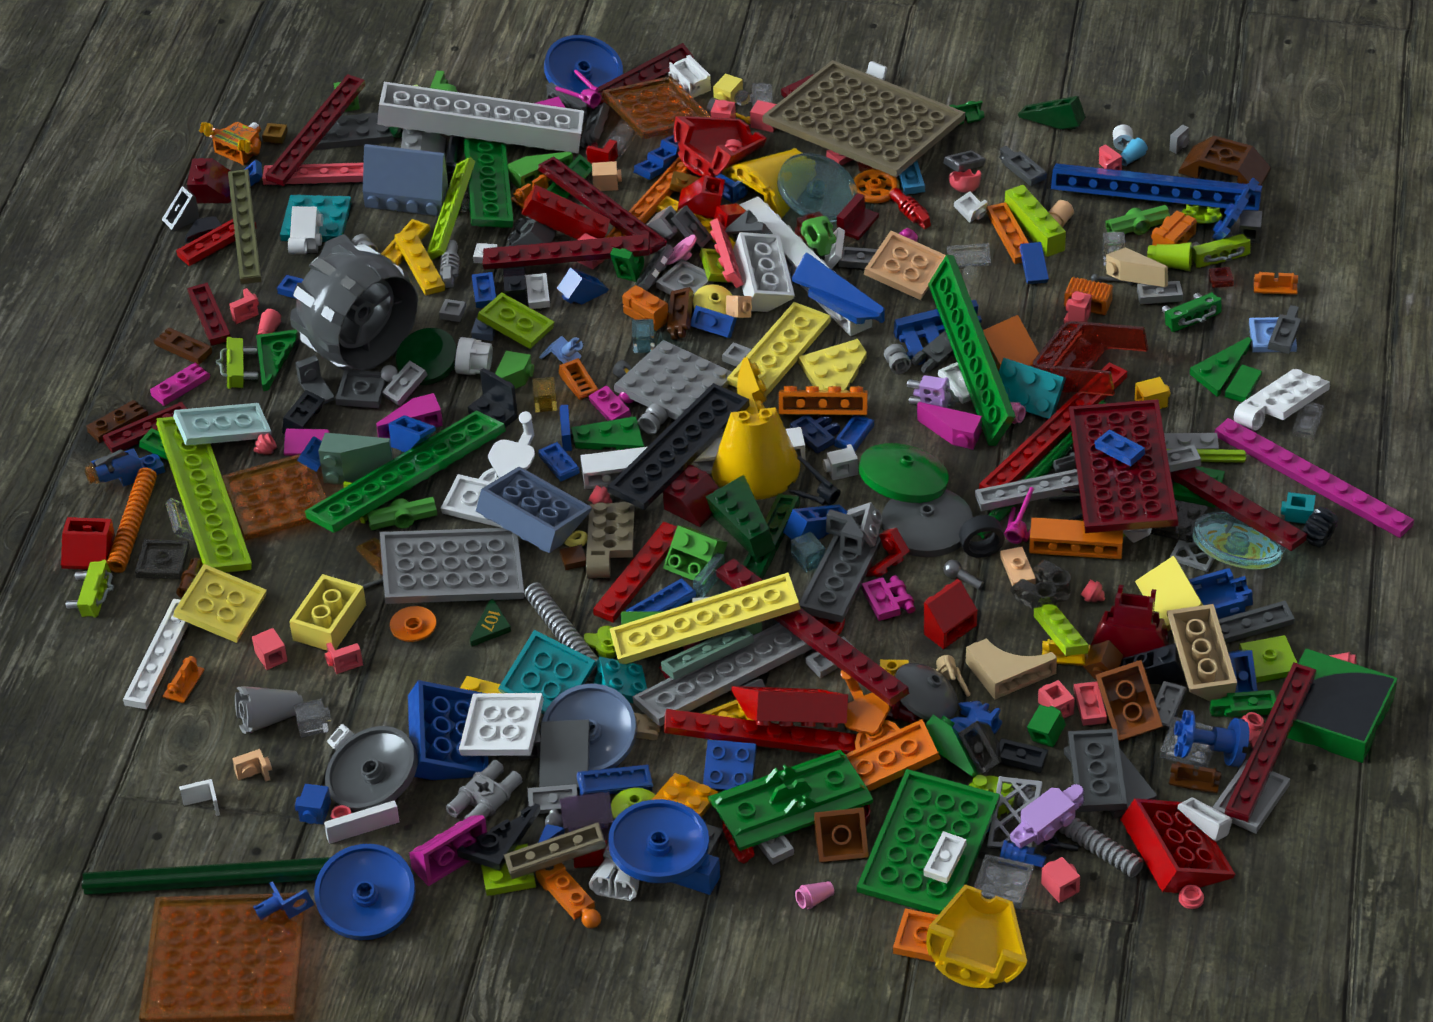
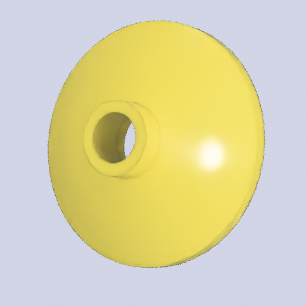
(704, 296)

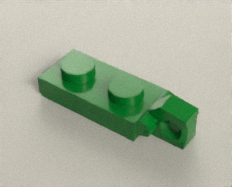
(1241, 703)

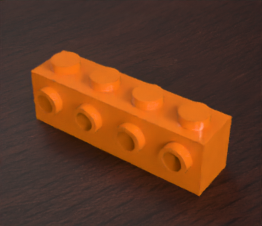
(823, 402)
(1050, 534)

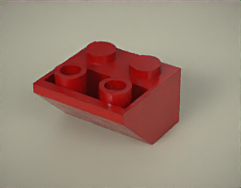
(702, 196)
(86, 541)
(949, 614)

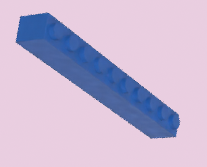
(1151, 186)

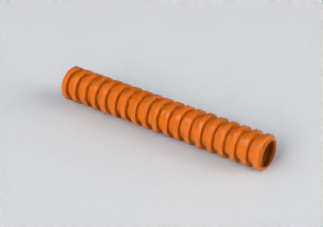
(131, 520)

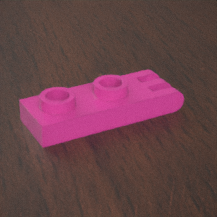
(179, 384)

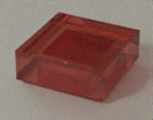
(1221, 277)

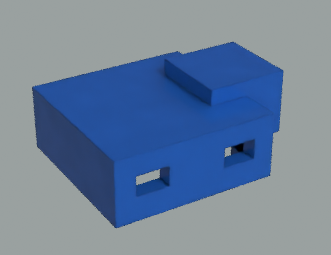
(1223, 593)

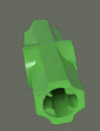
(1138, 220)
(402, 513)

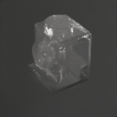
(1112, 242)

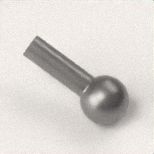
(954, 569)

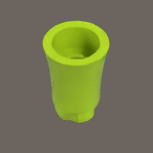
(1172, 255)

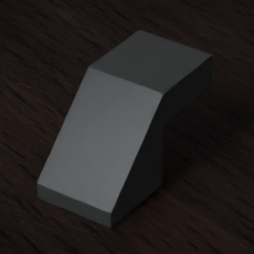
(845, 526)

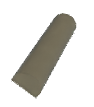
(555, 850)

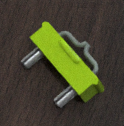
(1220, 250)
(234, 357)
(93, 590)

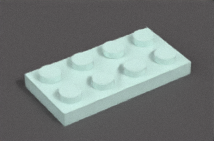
(221, 423)

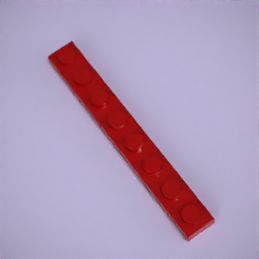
(746, 731)

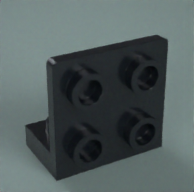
(497, 398)

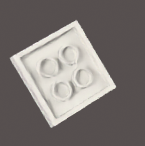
(501, 724)

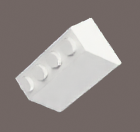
(763, 270)

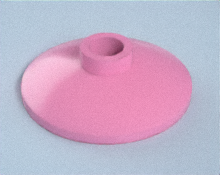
(682, 250)

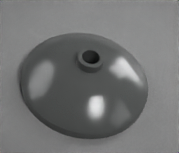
(928, 691)

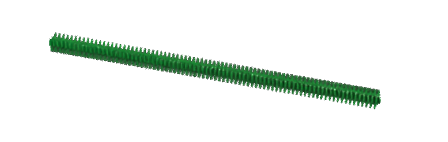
(1041, 469)

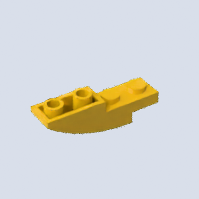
(750, 386)

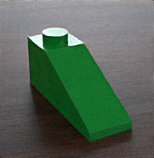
(949, 744)

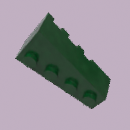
(741, 516)

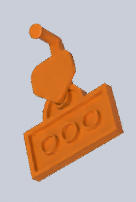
(881, 746)

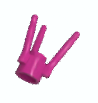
(589, 96)
(1017, 530)

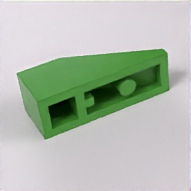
(526, 169)

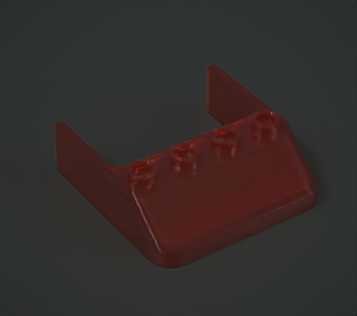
(1079, 346)

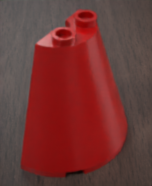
(703, 142)

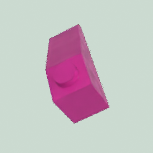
(420, 408)
(952, 425)

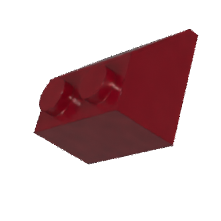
(209, 181)
(688, 494)

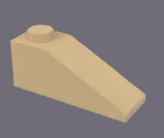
(1136, 268)

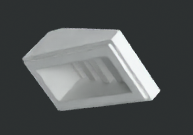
(1208, 819)

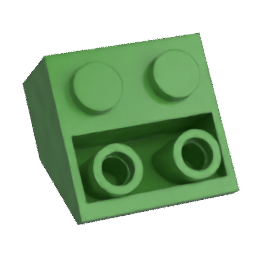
(691, 551)

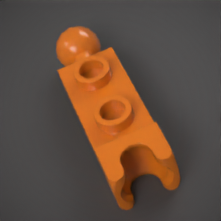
(569, 895)

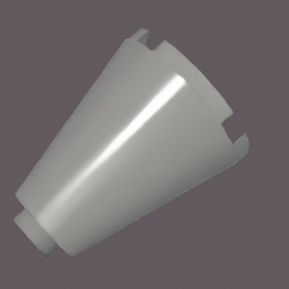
(264, 706)

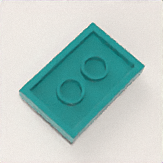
(1032, 387)

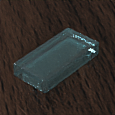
(708, 577)

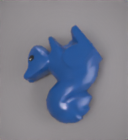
(975, 712)

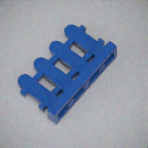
(920, 325)

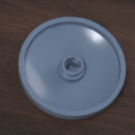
(610, 717)

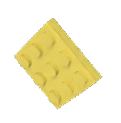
(220, 603)

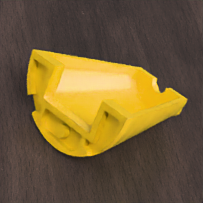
(762, 176)
(758, 450)
(977, 940)

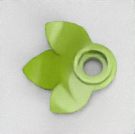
(602, 642)

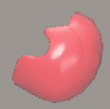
(965, 181)

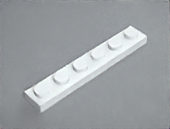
(156, 660)

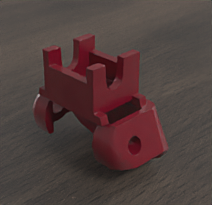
(1131, 626)

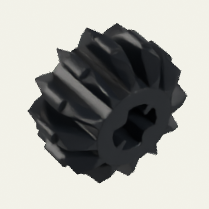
(1320, 526)

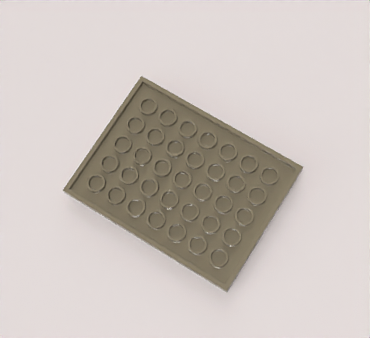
(864, 118)

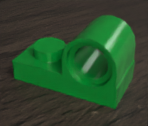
(627, 265)

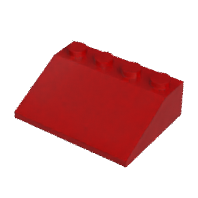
(792, 705)
(1174, 846)

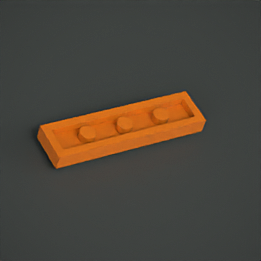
(1007, 229)

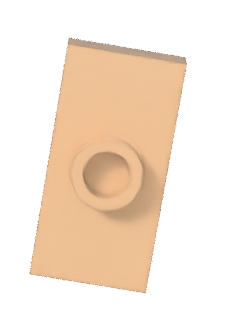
(1017, 565)

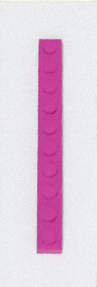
(1314, 478)

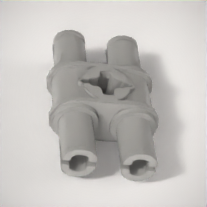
(484, 792)

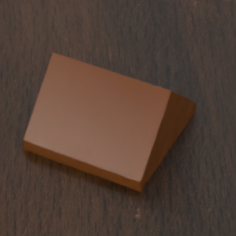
(841, 834)

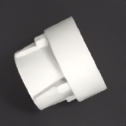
(472, 356)

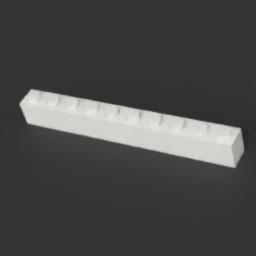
(794, 249)
(605, 466)

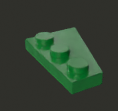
(615, 433)

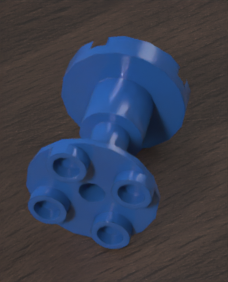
(1224, 740)

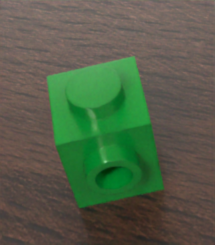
(1046, 725)

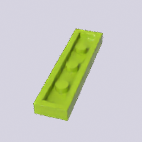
(1060, 630)

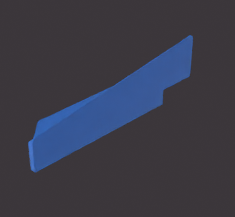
(836, 292)

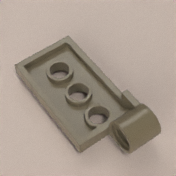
(606, 519)

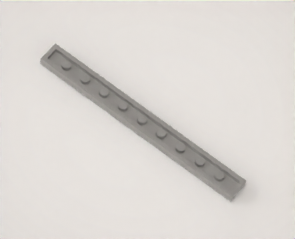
(1052, 484)

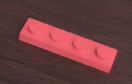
(725, 250)

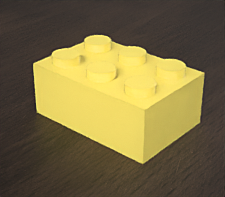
(327, 612)

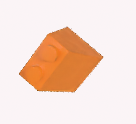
(1010, 341)

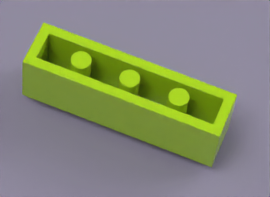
(1035, 220)

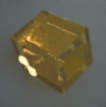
(544, 394)

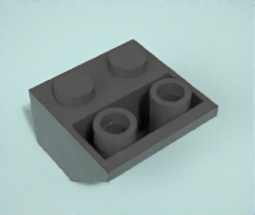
(530, 232)

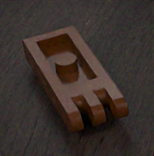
(183, 346)
(116, 419)

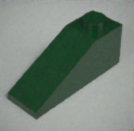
(1056, 113)

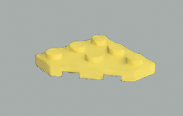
(834, 365)

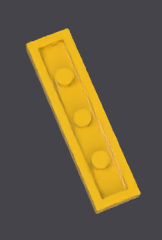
(419, 262)

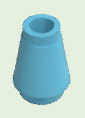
(1133, 151)

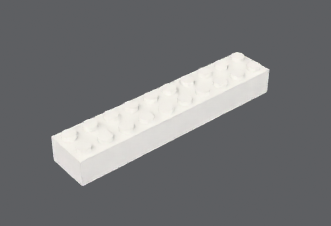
(480, 117)

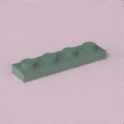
(706, 652)

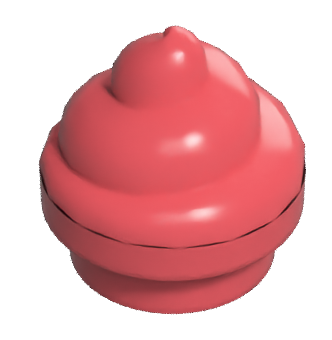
(265, 444)
(600, 495)
(1093, 592)

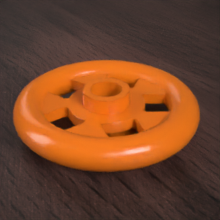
(875, 185)

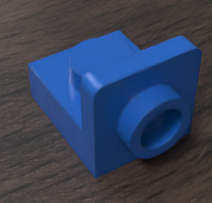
(733, 190)

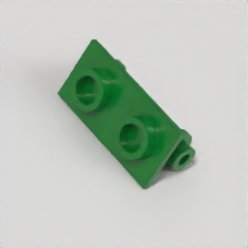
(971, 110)

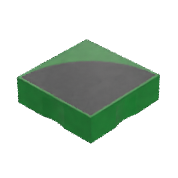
(1342, 706)

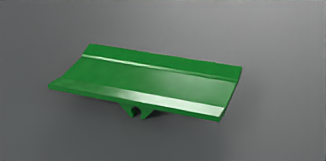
(789, 798)

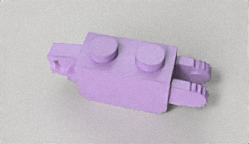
(1047, 815)

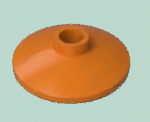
(413, 623)

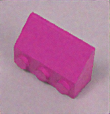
(440, 856)

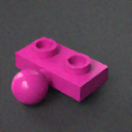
(610, 405)

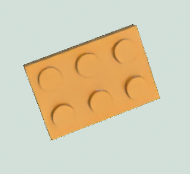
(687, 792)

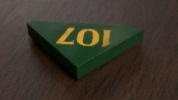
(491, 625)

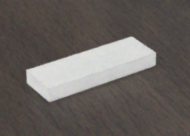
(361, 822)

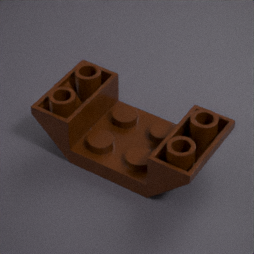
(1227, 157)

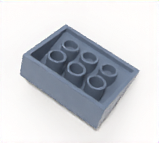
(404, 179)
(532, 508)

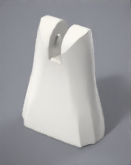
(613, 882)

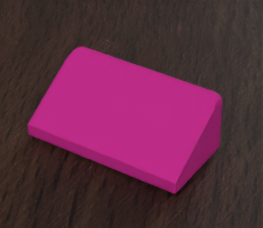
(297, 439)

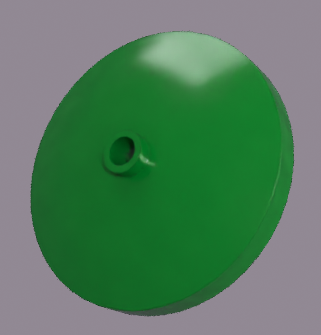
(903, 473)

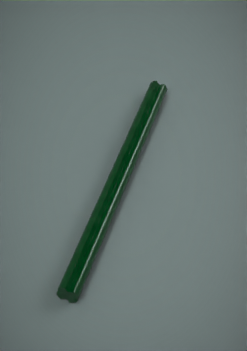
(202, 876)

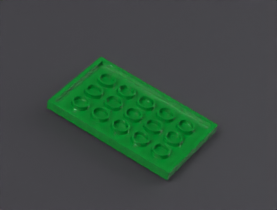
(911, 831)

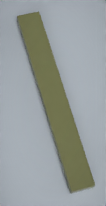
(244, 227)

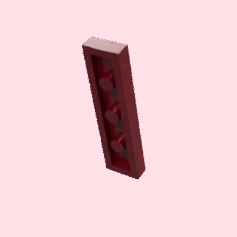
(209, 314)
(134, 432)

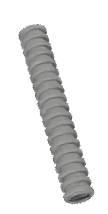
(558, 622)
(1096, 843)

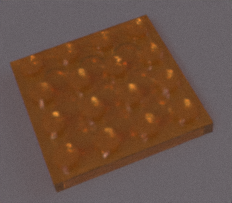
(653, 105)
(273, 496)

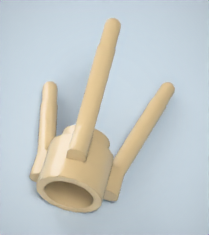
(947, 666)

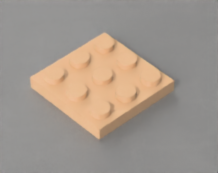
(904, 265)

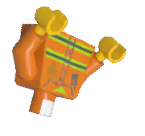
(235, 141)

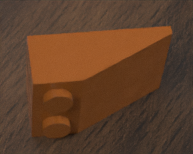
(1129, 700)

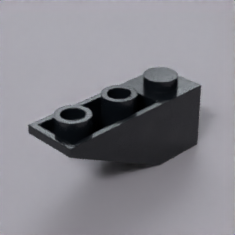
(1160, 664)

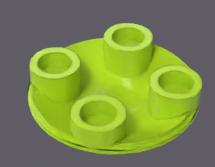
(1203, 215)

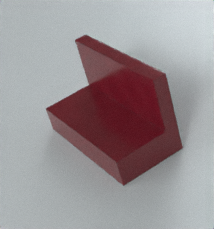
(856, 218)

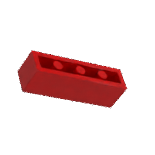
(564, 214)

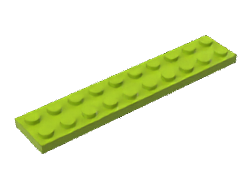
(205, 501)

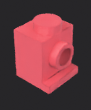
(1078, 307)
(1057, 696)

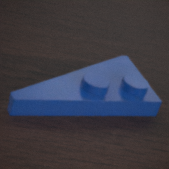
(1233, 211)

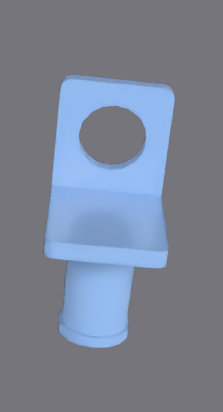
(564, 350)

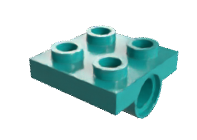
(624, 678)

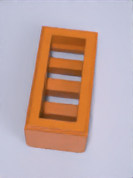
(573, 366)

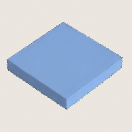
(1261, 332)

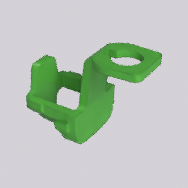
(817, 233)

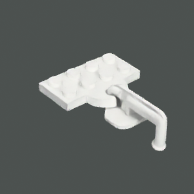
(504, 457)

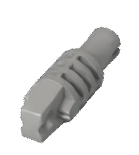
(450, 264)

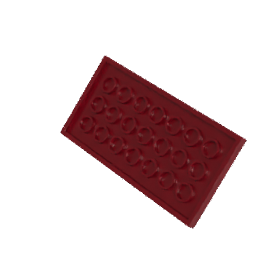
(1111, 491)

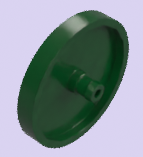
(431, 350)

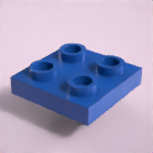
(729, 764)

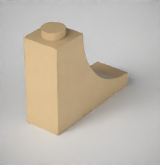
(1005, 672)

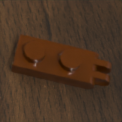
(680, 312)

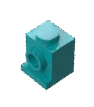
(1298, 507)

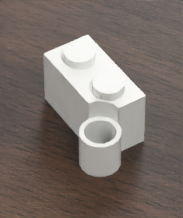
(305, 230)

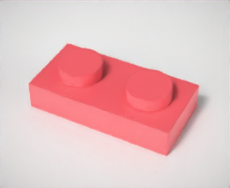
(1090, 703)

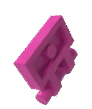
(881, 597)

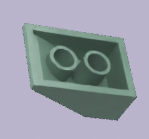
(351, 456)

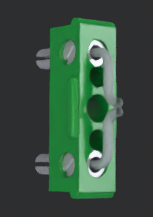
(1192, 311)

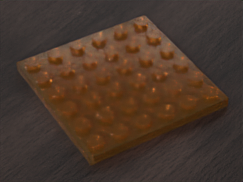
(220, 961)

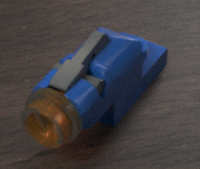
(122, 466)

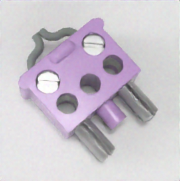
(932, 391)

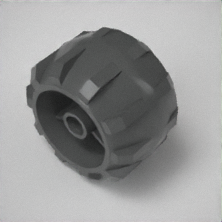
(354, 307)

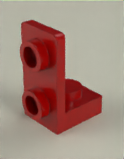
(896, 547)

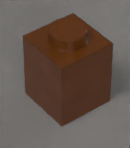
(1102, 658)

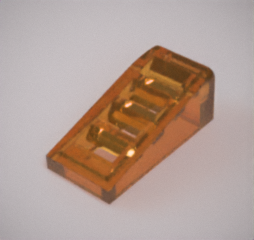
(372, 557)

